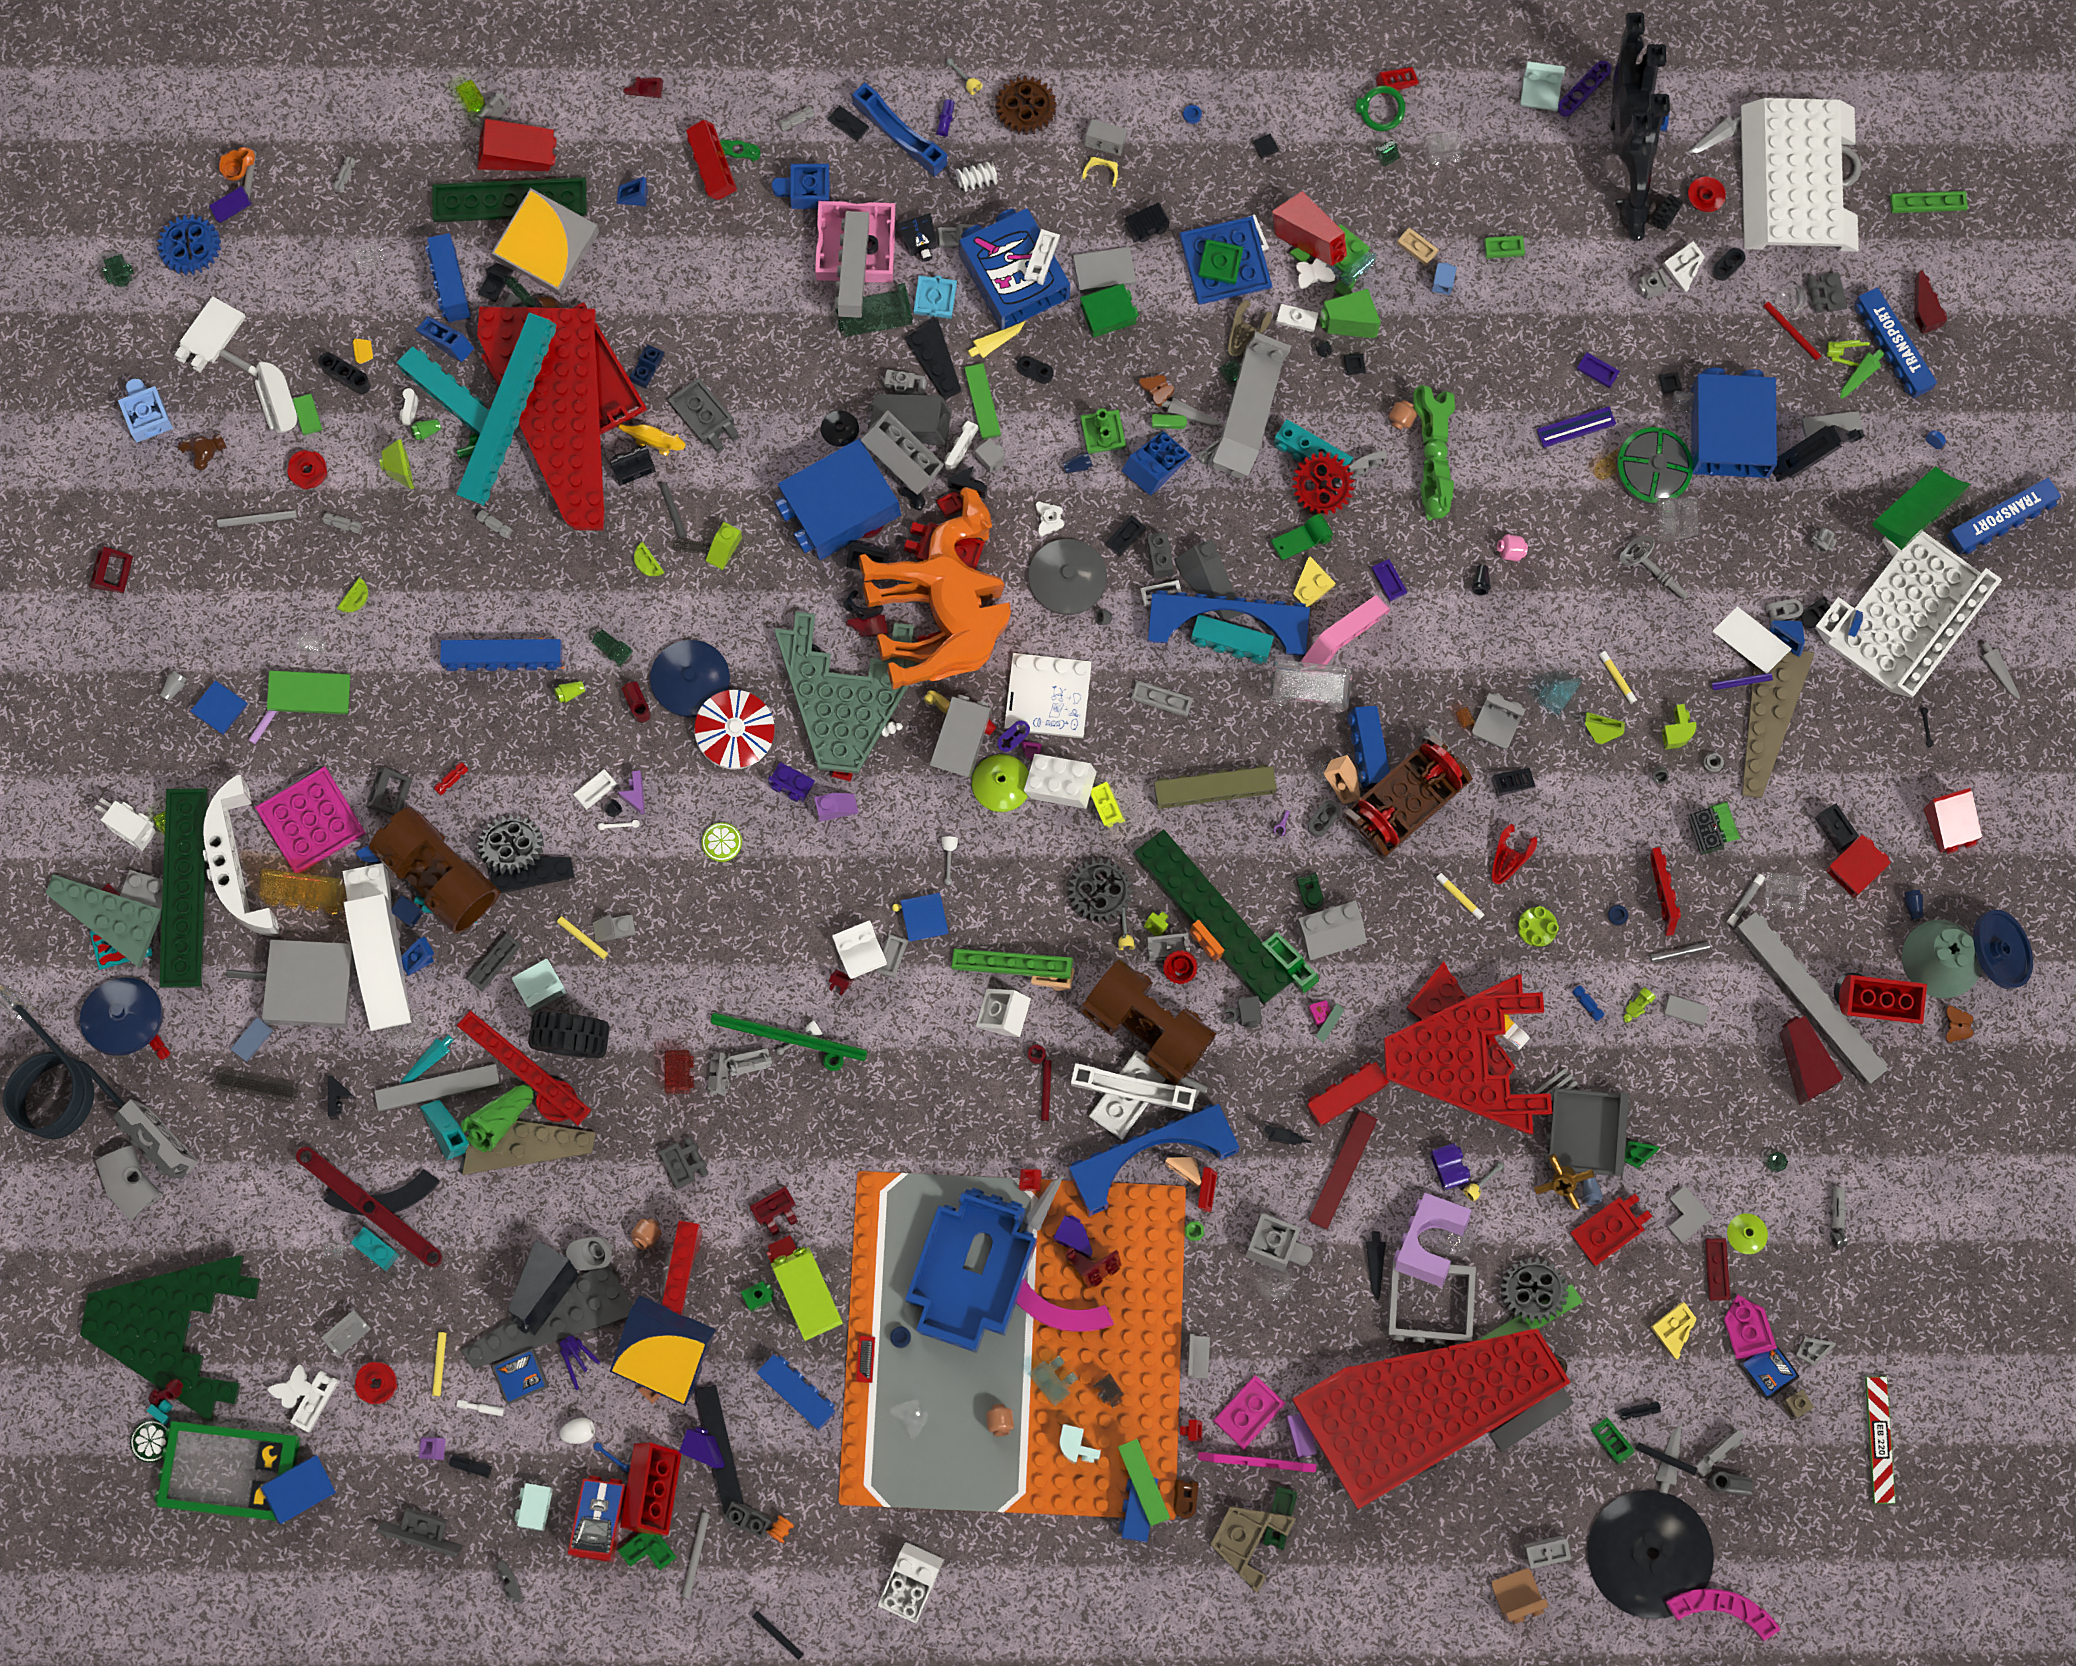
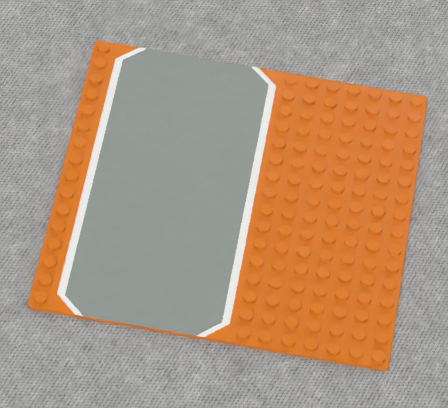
(955, 1456)

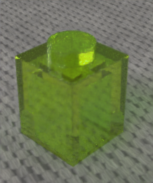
(470, 96)

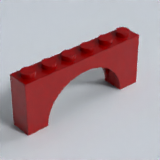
(683, 1255)

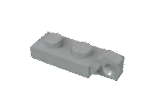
(1717, 1454)

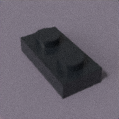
(848, 123)
(1125, 536)

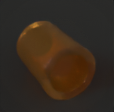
(1465, 717)

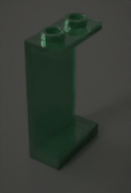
(879, 313)

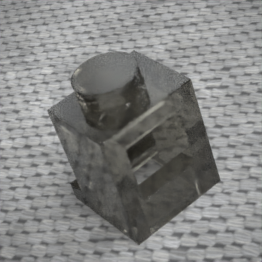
(1109, 1391)

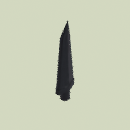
(1376, 1253)

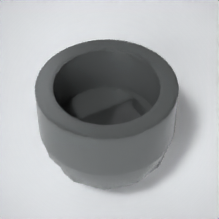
(1105, 614)
(1661, 777)

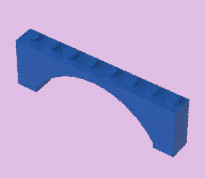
(1285, 621)
(1204, 1130)

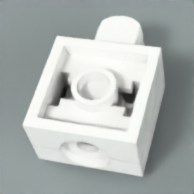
(127, 823)

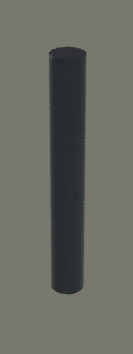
(1666, 1459)
(783, 1640)

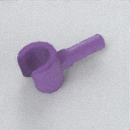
(1282, 823)

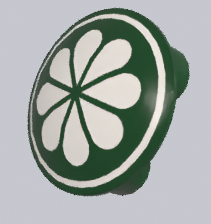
(149, 1441)

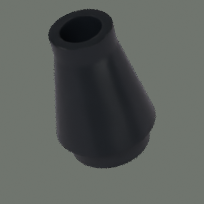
(1481, 581)

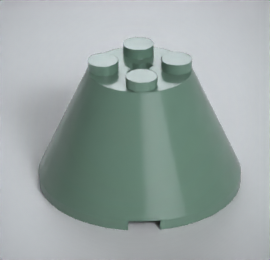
(1941, 957)

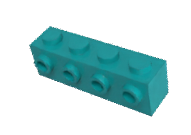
(1303, 444)

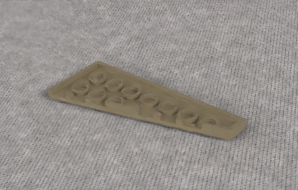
(1769, 717)

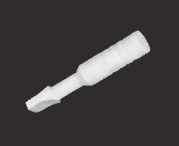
(481, 1408)

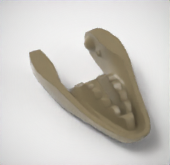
(1243, 332)

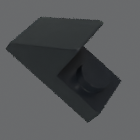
(495, 281)
(963, 479)
(335, 1092)

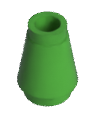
(424, 429)

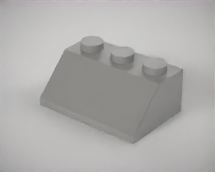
(1332, 930)

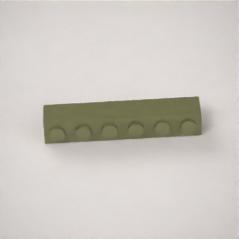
(1214, 787)

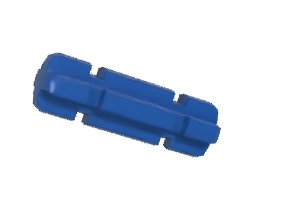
(1588, 1003)

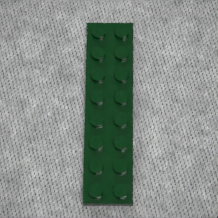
(502, 198)

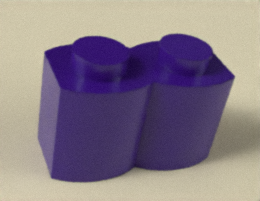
(1450, 1166)

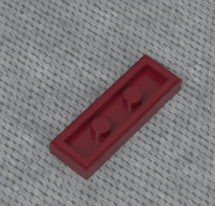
(1717, 1269)

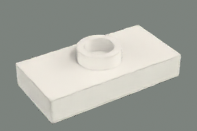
(1297, 318)

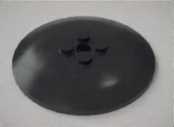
(1620, 1548)

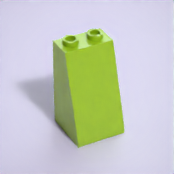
(806, 1293)

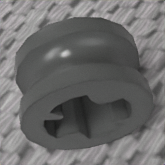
(1838, 1239)

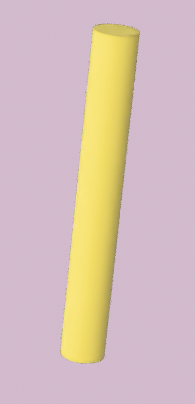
(582, 937)
(439, 1362)

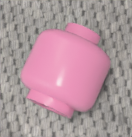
(1512, 547)

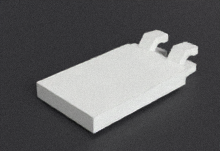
(209, 333)

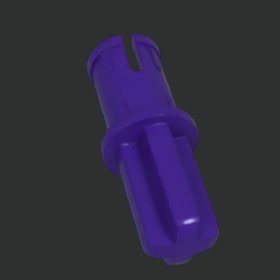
(945, 118)

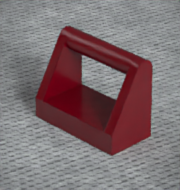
(101, 566)

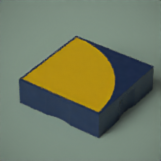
(662, 1350)

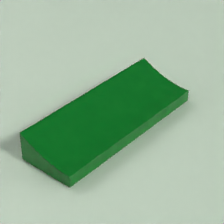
(1919, 507)

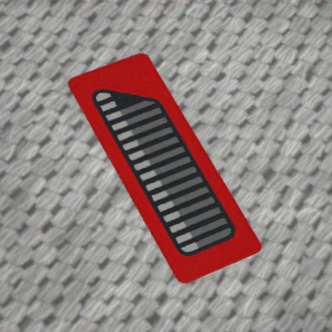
(865, 1359)

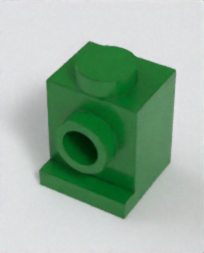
(755, 1303)

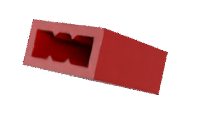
(1858, 866)

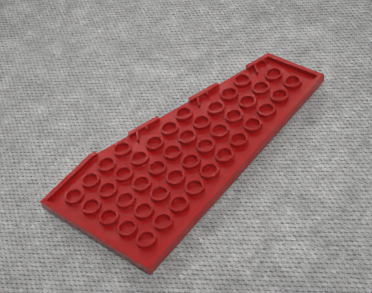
(1415, 1409)

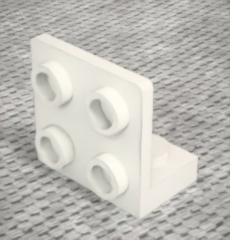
(859, 949)

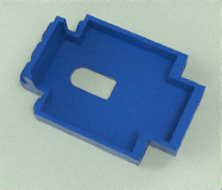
(961, 1302)

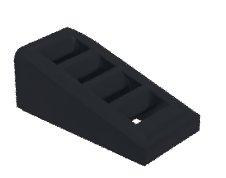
(1500, 791)

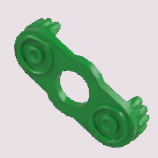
(750, 150)

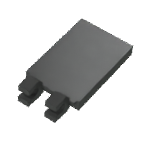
(704, 414)

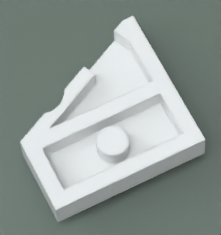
(1684, 265)

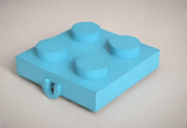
(935, 297)

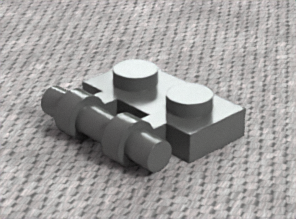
(1832, 292)
(677, 1165)

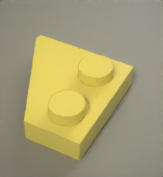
(1312, 583)

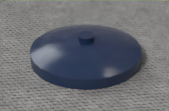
(688, 676)
(2003, 949)
(121, 1016)

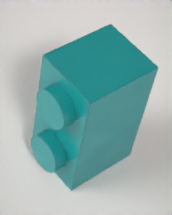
(375, 1249)

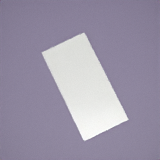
(1752, 639)

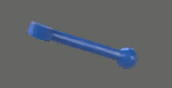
(598, 1447)

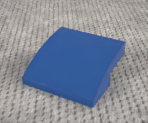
(924, 917)

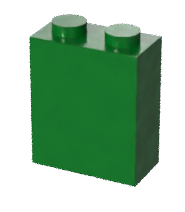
(1108, 310)

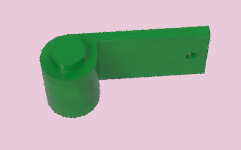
(1303, 538)

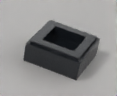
(1265, 146)
(1354, 364)
(1670, 382)

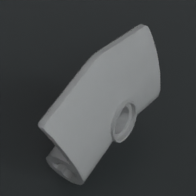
(116, 1172)

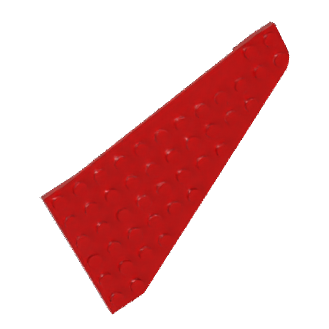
(561, 409)

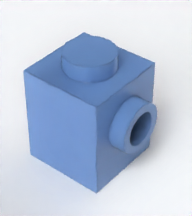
(1444, 278)

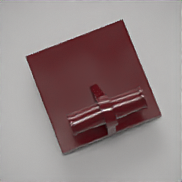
(1091, 1272)

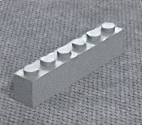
(852, 264)

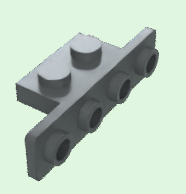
(421, 1530)

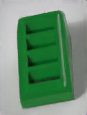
(1607, 1445)

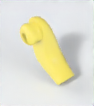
(939, 700)

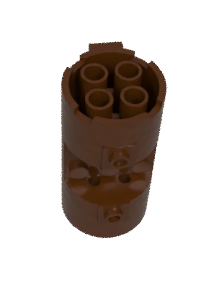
(451, 887)
(1122, 1001)

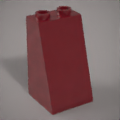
(1807, 1060)

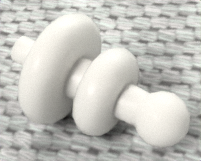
(891, 728)

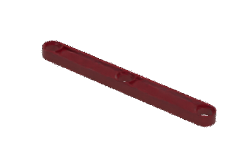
(380, 1215)

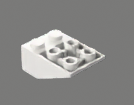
(910, 1582)

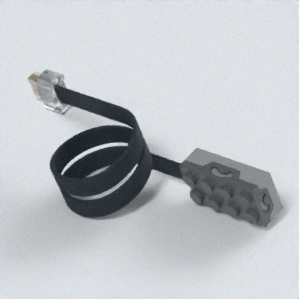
(133, 1117)

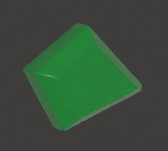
(1638, 1153)

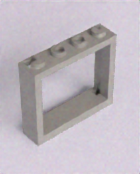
(1437, 1337)

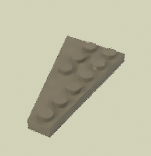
(529, 1144)

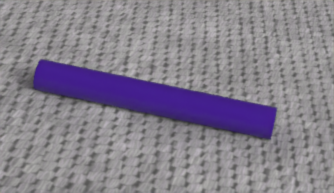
(1742, 681)

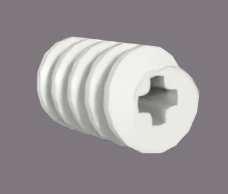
(978, 176)

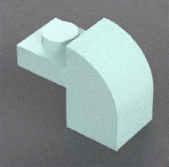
(1070, 1445)

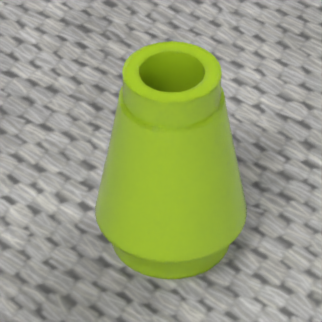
(568, 691)

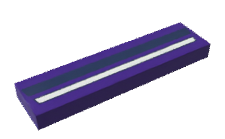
(1576, 427)

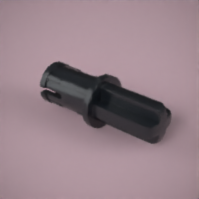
(470, 1466)

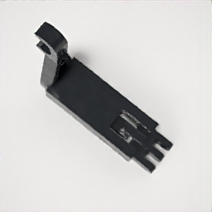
(1813, 450)

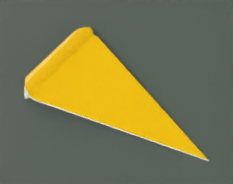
(362, 350)

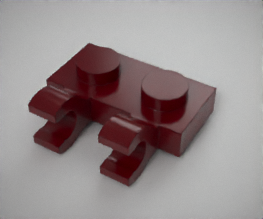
(773, 1206)

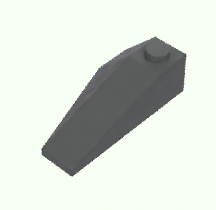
(1206, 574)

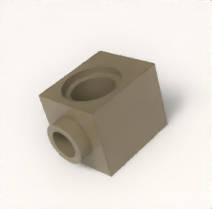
(1797, 1404)

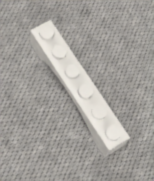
(1133, 1088)

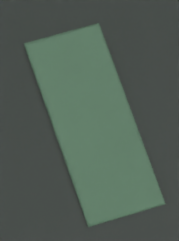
(1330, 1023)

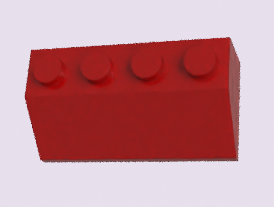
(651, 1489)

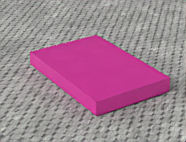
(1249, 1412)

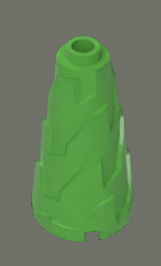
(495, 1118)

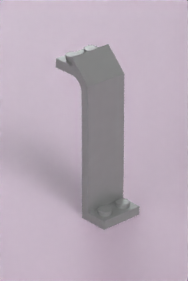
(1250, 406)

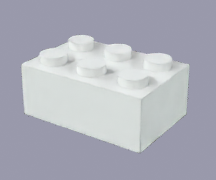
(1060, 781)

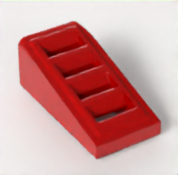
(1384, 79)

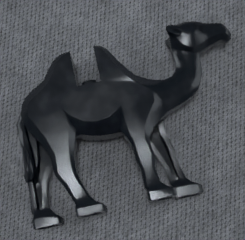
(1637, 119)

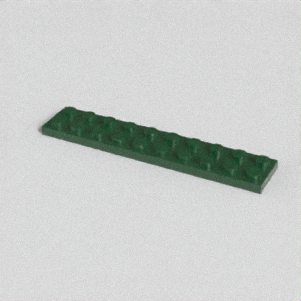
(183, 889)
(1202, 902)

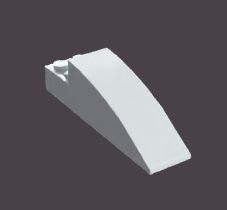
(376, 946)

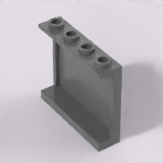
(1588, 1131)

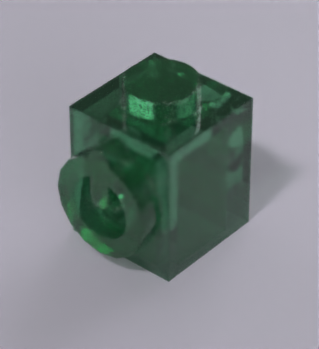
(117, 271)

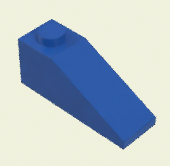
(446, 338)

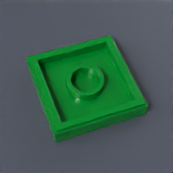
(1220, 262)

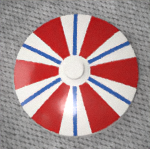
(734, 729)

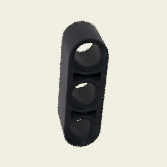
(340, 366)

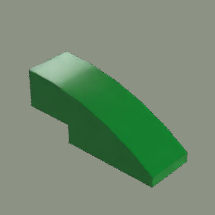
(1292, 962)

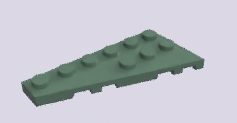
(117, 920)

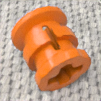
(780, 1529)

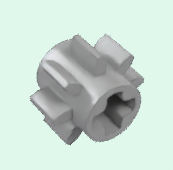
(1823, 540)

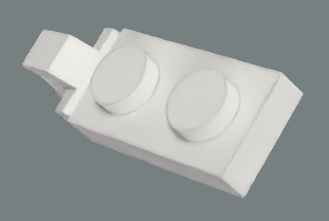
(960, 446)

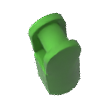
(1168, 421)

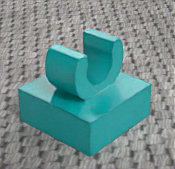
(161, 1412)

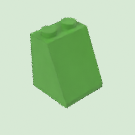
(1351, 315)

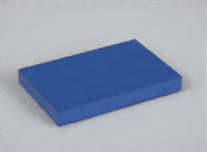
(297, 1489)

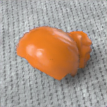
(235, 163)

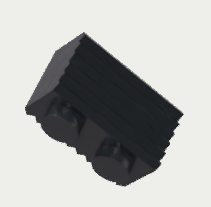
(1147, 223)

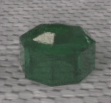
(1777, 1162)

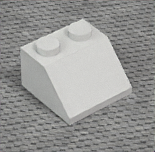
(1003, 1012)

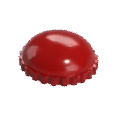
(1180, 962)

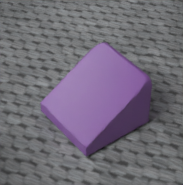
(432, 1448)

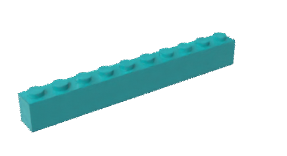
(506, 409)

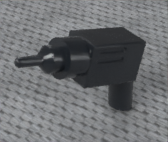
(1284, 1136)

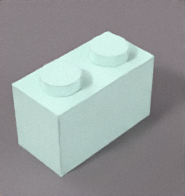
(534, 1507)

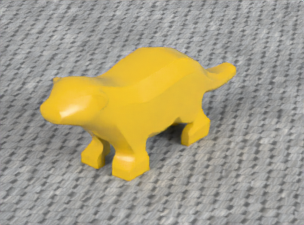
(654, 438)

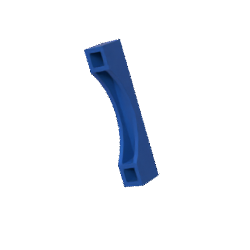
(877, 111)

